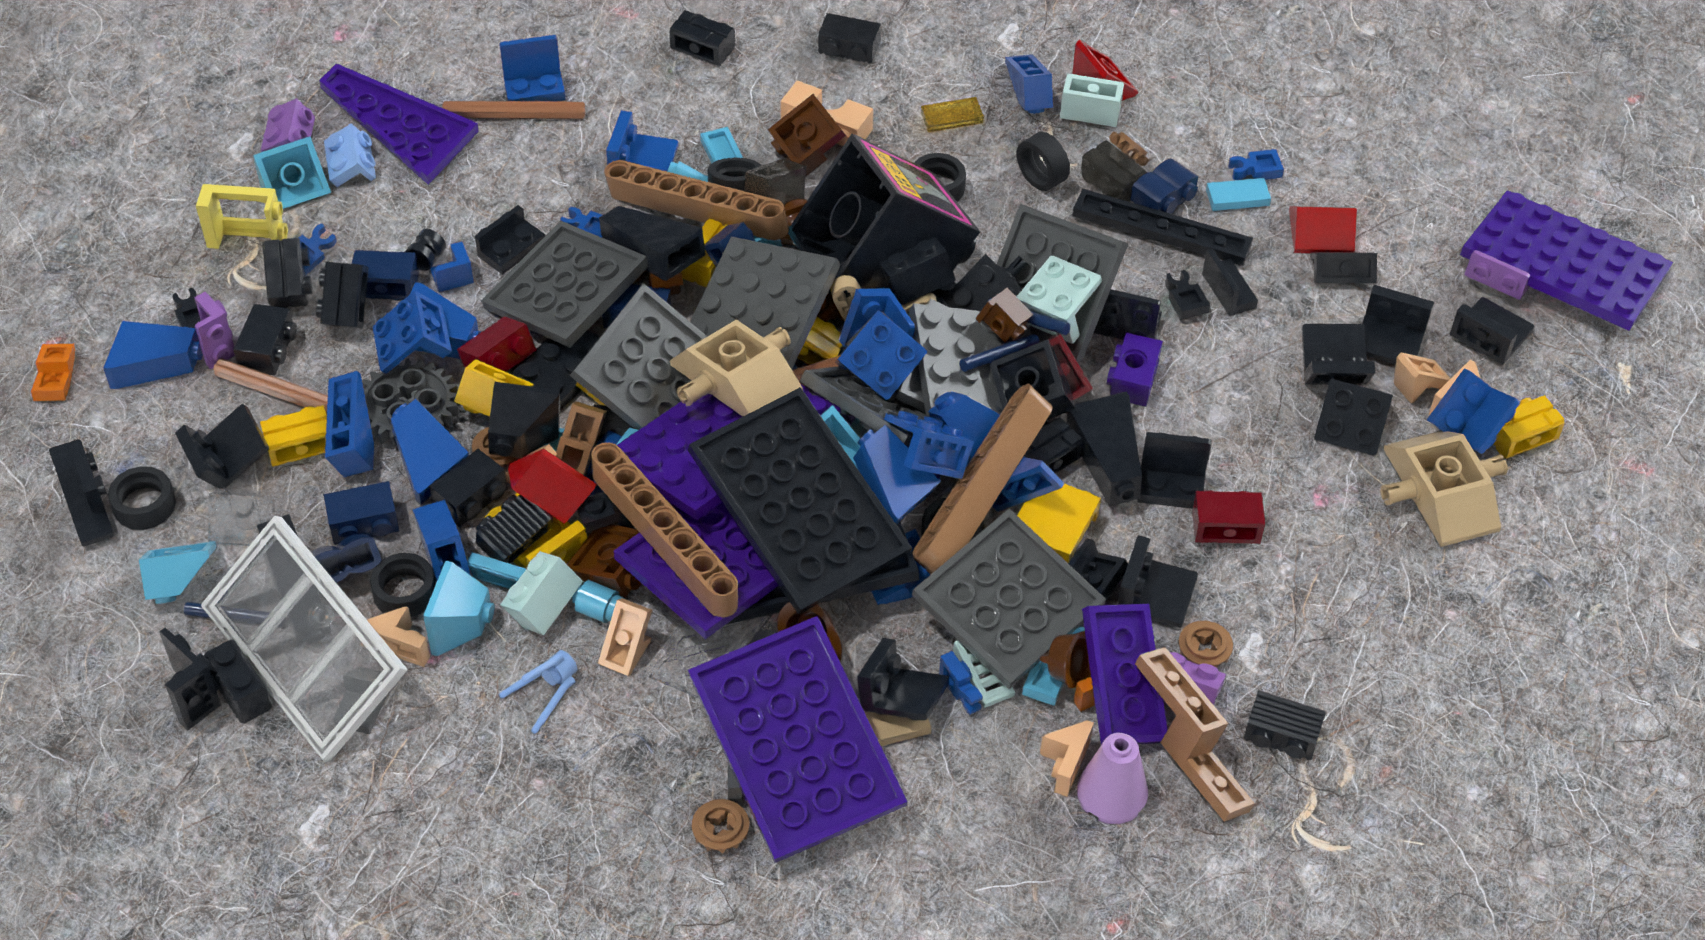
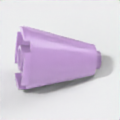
(1114, 781)

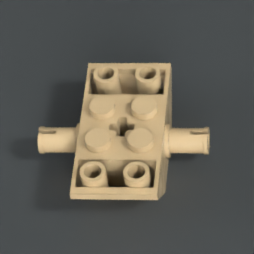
(737, 368)
(1446, 485)

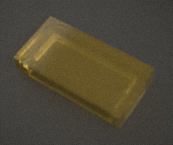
(952, 114)

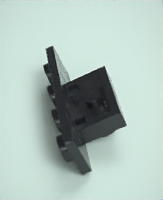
(82, 491)

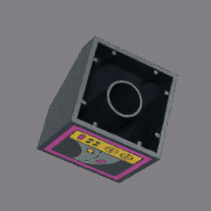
(876, 208)

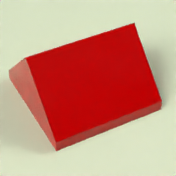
(1095, 64)
(1323, 229)
(550, 484)

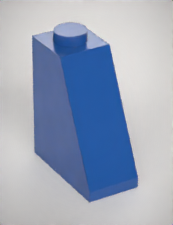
(460, 323)
(150, 353)
(965, 414)
(424, 447)
(883, 468)
(440, 537)

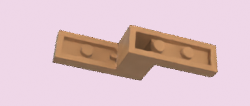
(1194, 734)

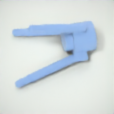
(555, 671)

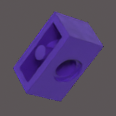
(1135, 368)

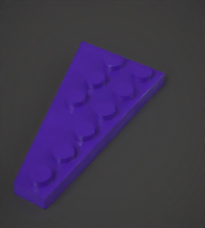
(411, 128)

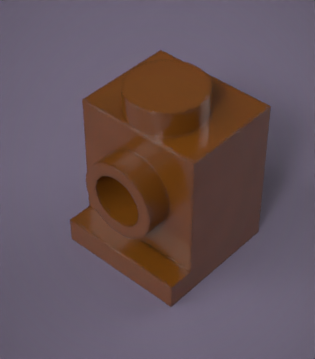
(1006, 315)

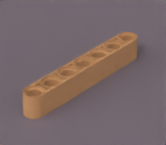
(695, 199)
(983, 478)
(665, 530)

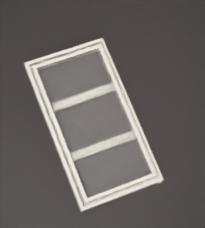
(304, 638)

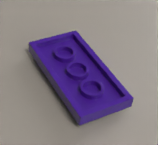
(1121, 692)

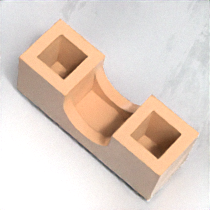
(850, 117)

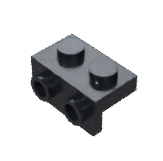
(1098, 569)

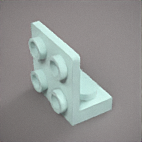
(1059, 292)

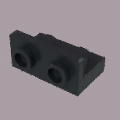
(507, 240)

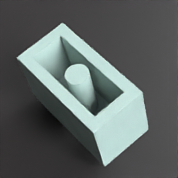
(1091, 100)
(541, 592)

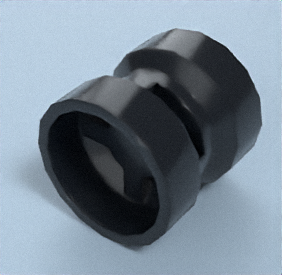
(427, 247)

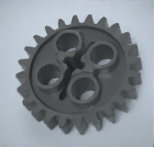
(402, 386)

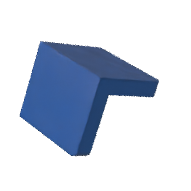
(453, 273)

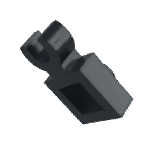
(1186, 298)
(186, 310)

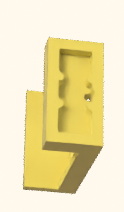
(216, 225)

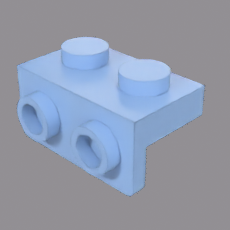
(348, 155)

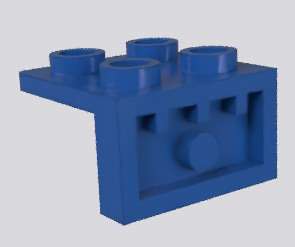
(532, 69)
(639, 148)
(866, 304)
(411, 325)
(882, 355)
(1474, 410)
(932, 446)

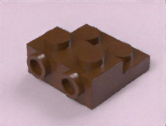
(806, 134)
(596, 559)

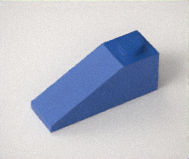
(1031, 82)
(348, 426)
(1028, 481)

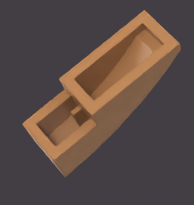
(580, 436)

